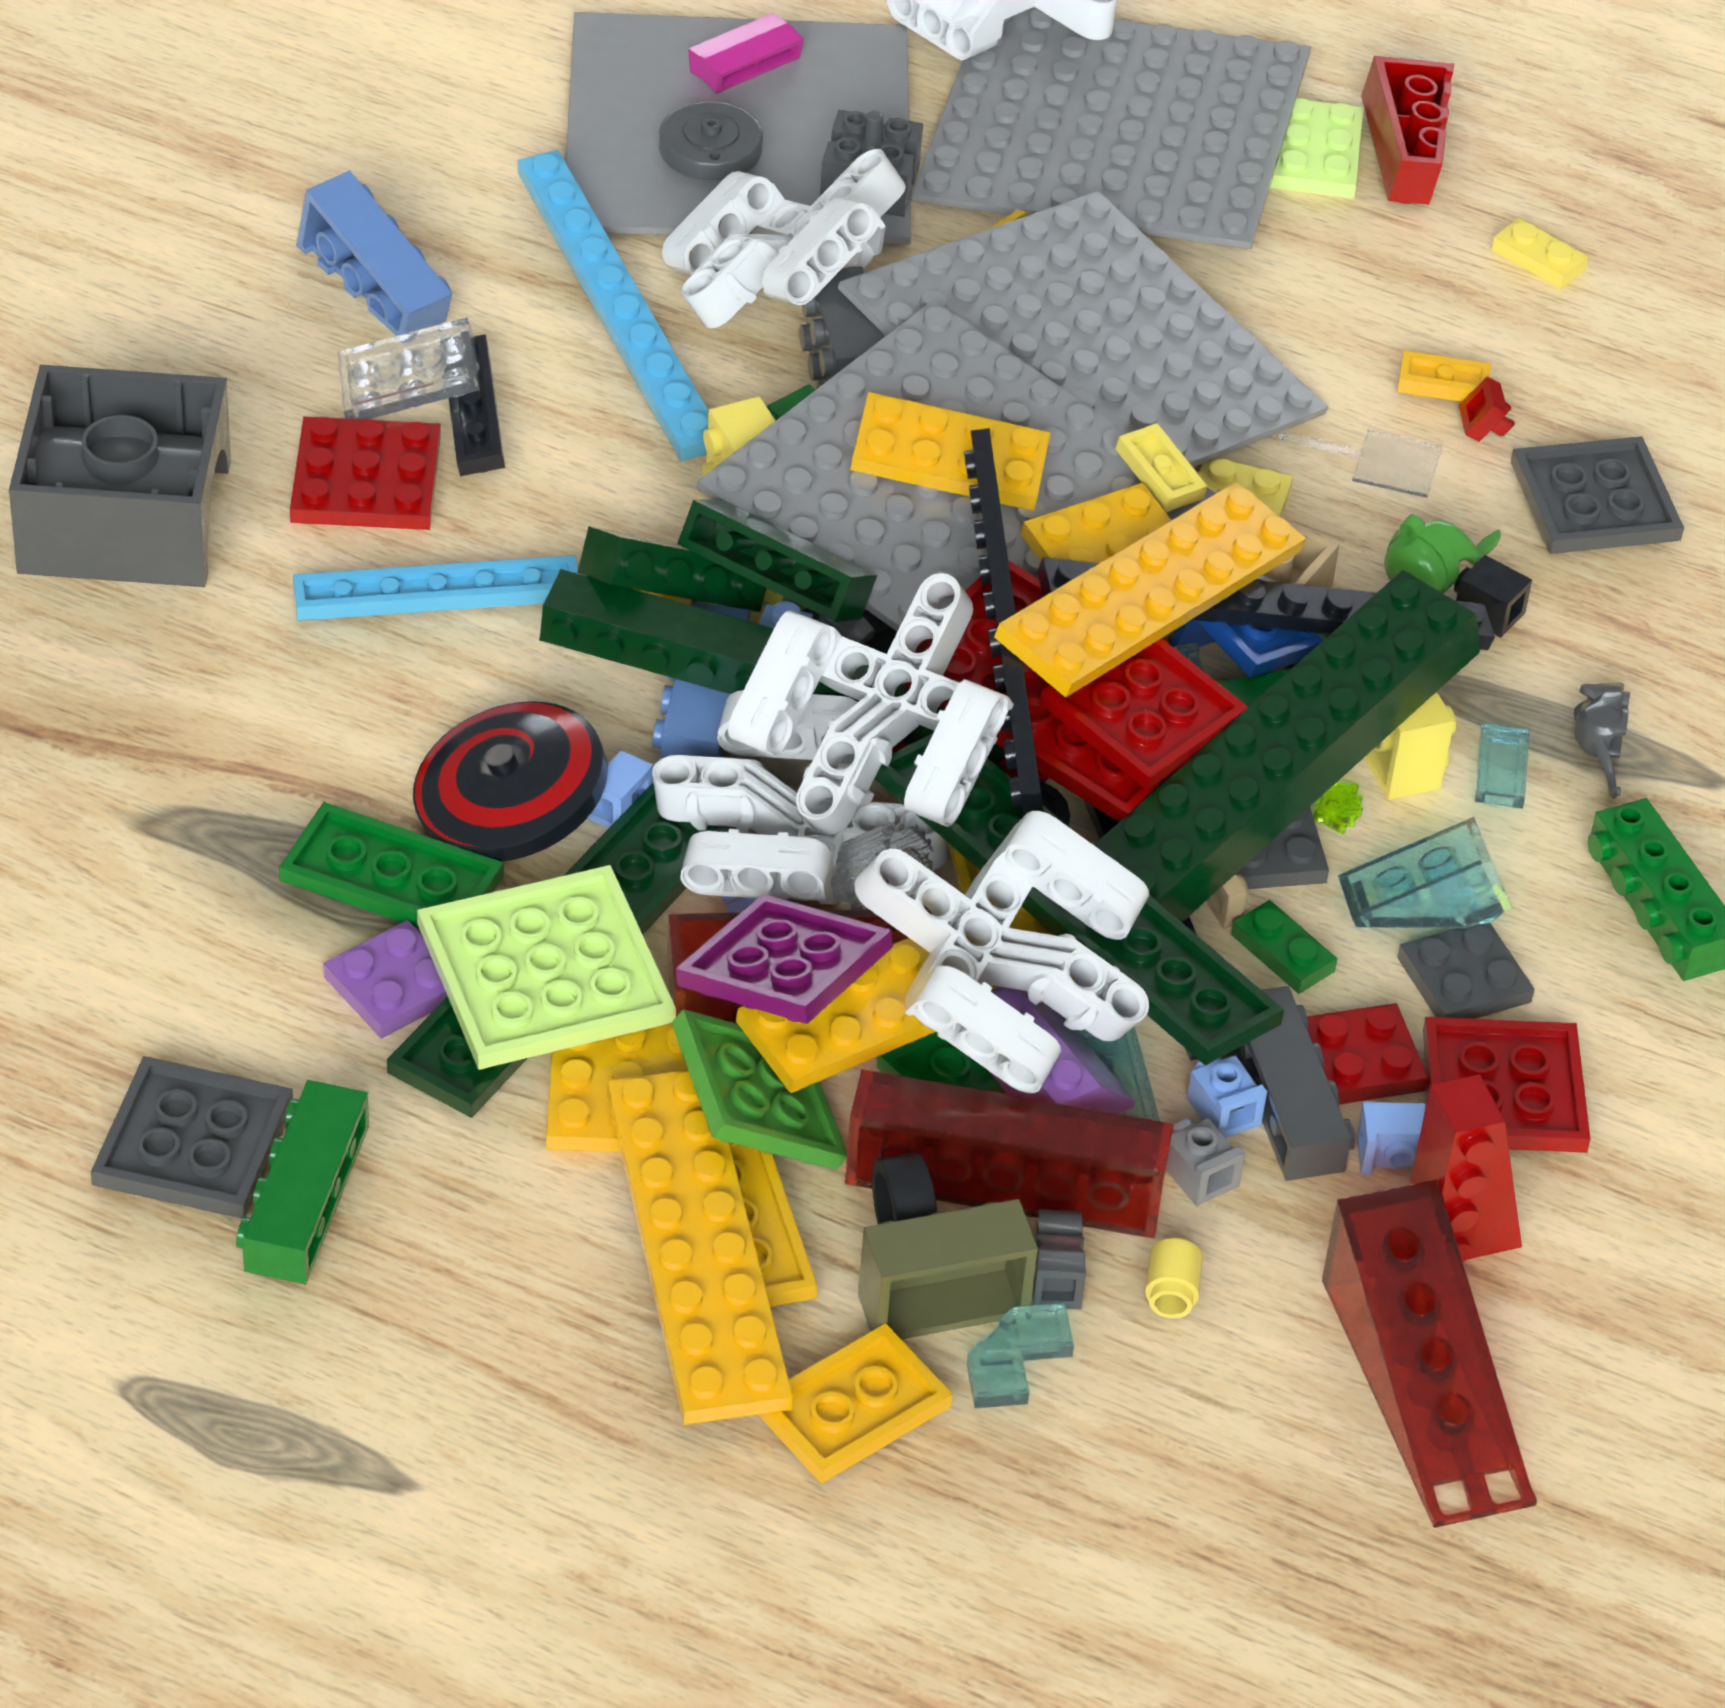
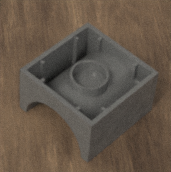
(118, 475)

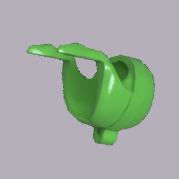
(1433, 551)

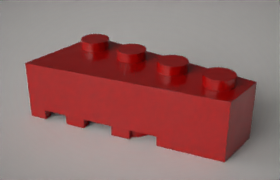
(1408, 123)
(1469, 1154)

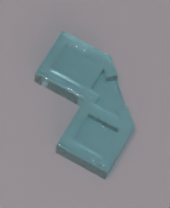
(1023, 1334)

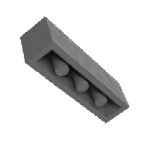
(1300, 1102)

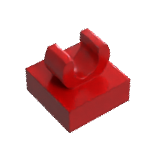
(1485, 411)

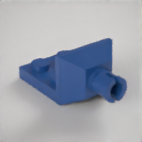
(1250, 647)

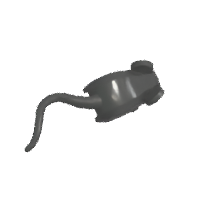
(1601, 725)

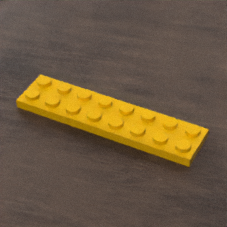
(1149, 589)
(857, 1024)
(698, 1252)

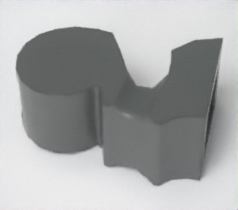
(1060, 1258)

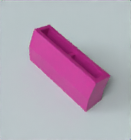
(745, 52)

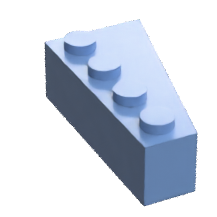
(371, 255)

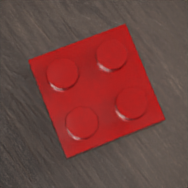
(1368, 1053)

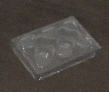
(408, 370)

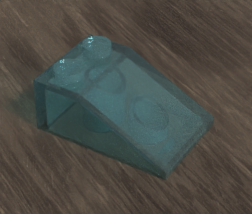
(1429, 883)

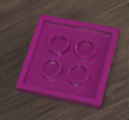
(784, 958)

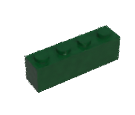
(777, 559)
(664, 569)

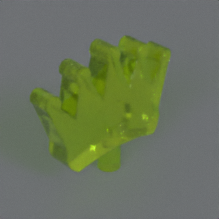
(1339, 807)

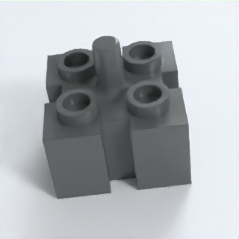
(860, 132)

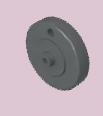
(710, 140)

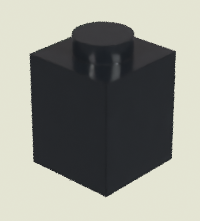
(1499, 588)

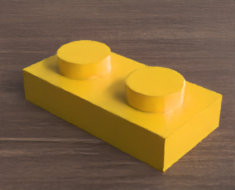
(1440, 375)

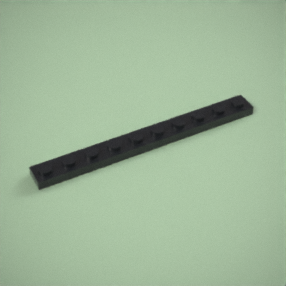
(1268, 603)
(999, 606)

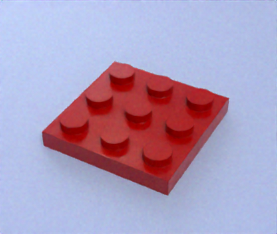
(365, 473)
(1147, 712)
(1528, 1069)

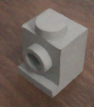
(1203, 1160)

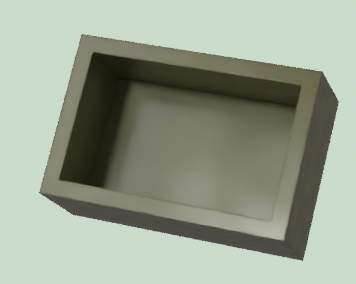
(947, 1269)

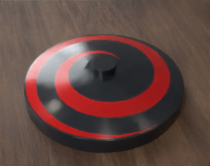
(511, 780)

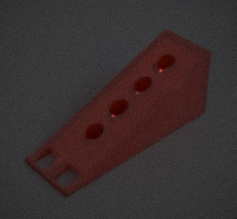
(1422, 1345)

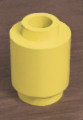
(1174, 1277)

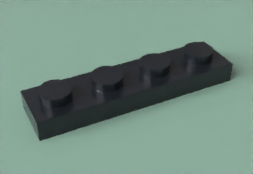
(477, 420)

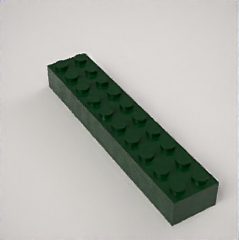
(1293, 743)

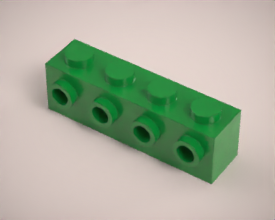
(1661, 886)
(304, 1181)

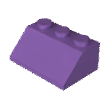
(1078, 1073)

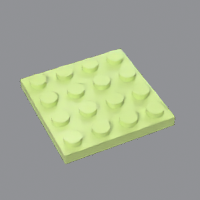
(545, 966)

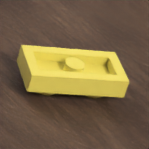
(1540, 253)
(1161, 467)

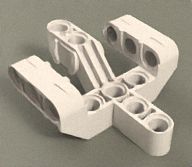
(975, 26)
(784, 240)
(812, 652)
(788, 853)
(947, 988)

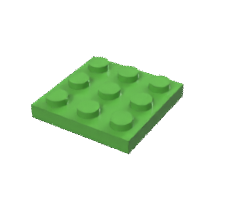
(747, 1099)

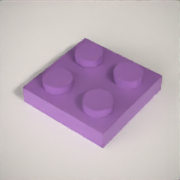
(388, 979)

